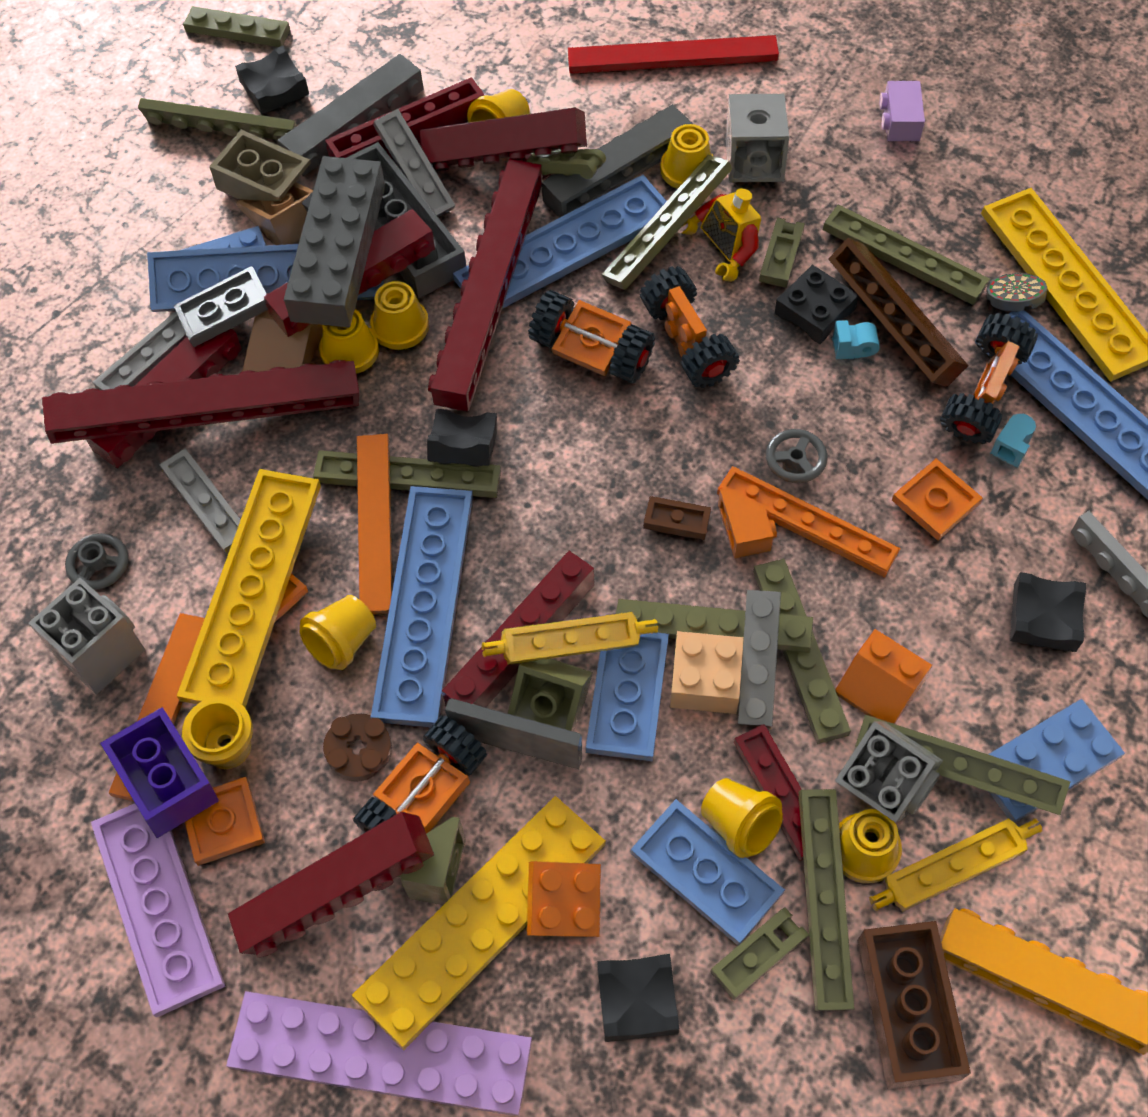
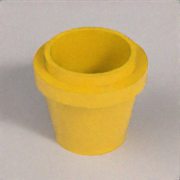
(499, 105)
(685, 152)
(398, 316)
(350, 344)
(337, 631)
(211, 724)
(742, 816)
(868, 860)

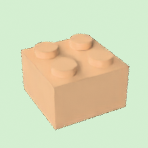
(707, 672)

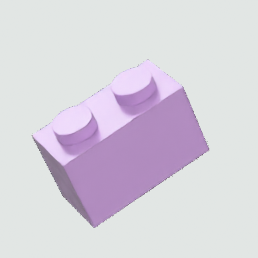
(903, 111)

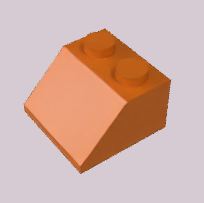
(883, 678)

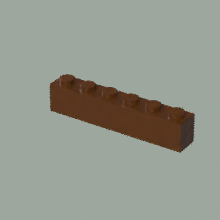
(898, 313)

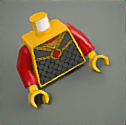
(731, 226)

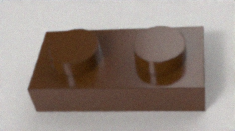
(677, 518)

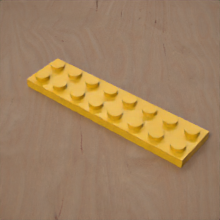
(1073, 283)
(250, 588)
(471, 926)

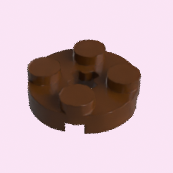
(345, 732)

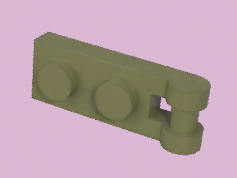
(582, 162)
(781, 252)
(758, 954)

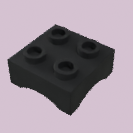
(272, 80)
(816, 303)
(462, 438)
(1048, 613)
(637, 998)

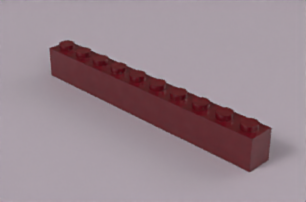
(486, 287)
(199, 401)

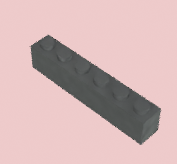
(370, 98)
(625, 159)

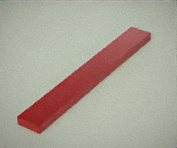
(673, 54)

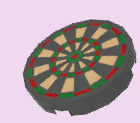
(1016, 291)

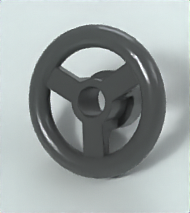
(796, 470)
(90, 548)

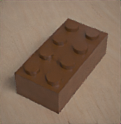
(913, 1005)

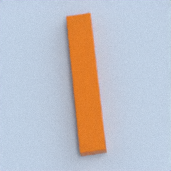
(374, 522)
(814, 523)
(167, 680)

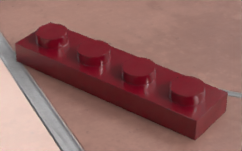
(774, 776)

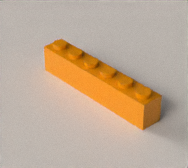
(1047, 979)

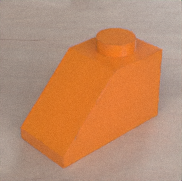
(745, 525)

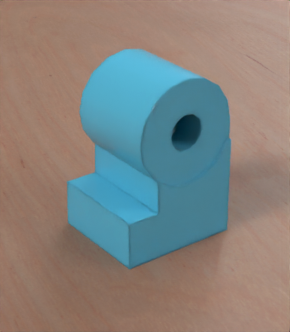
(855, 340)
(1014, 439)

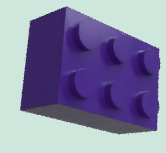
(159, 772)

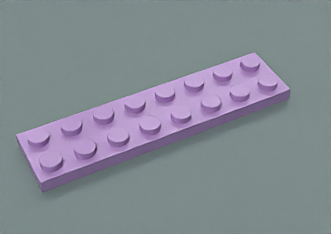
(353, 1052)

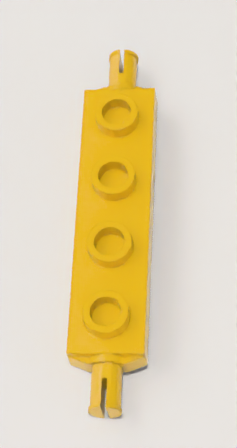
(569, 637)
(955, 864)

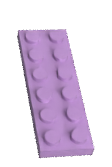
(157, 911)

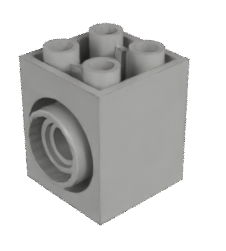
(757, 137)
(88, 635)
(890, 771)

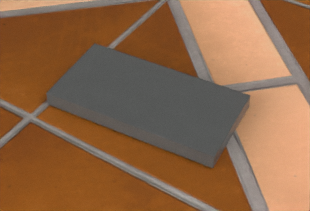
(518, 733)

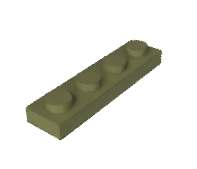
(236, 26)

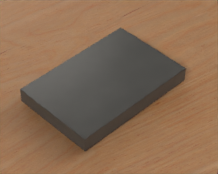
(222, 306)

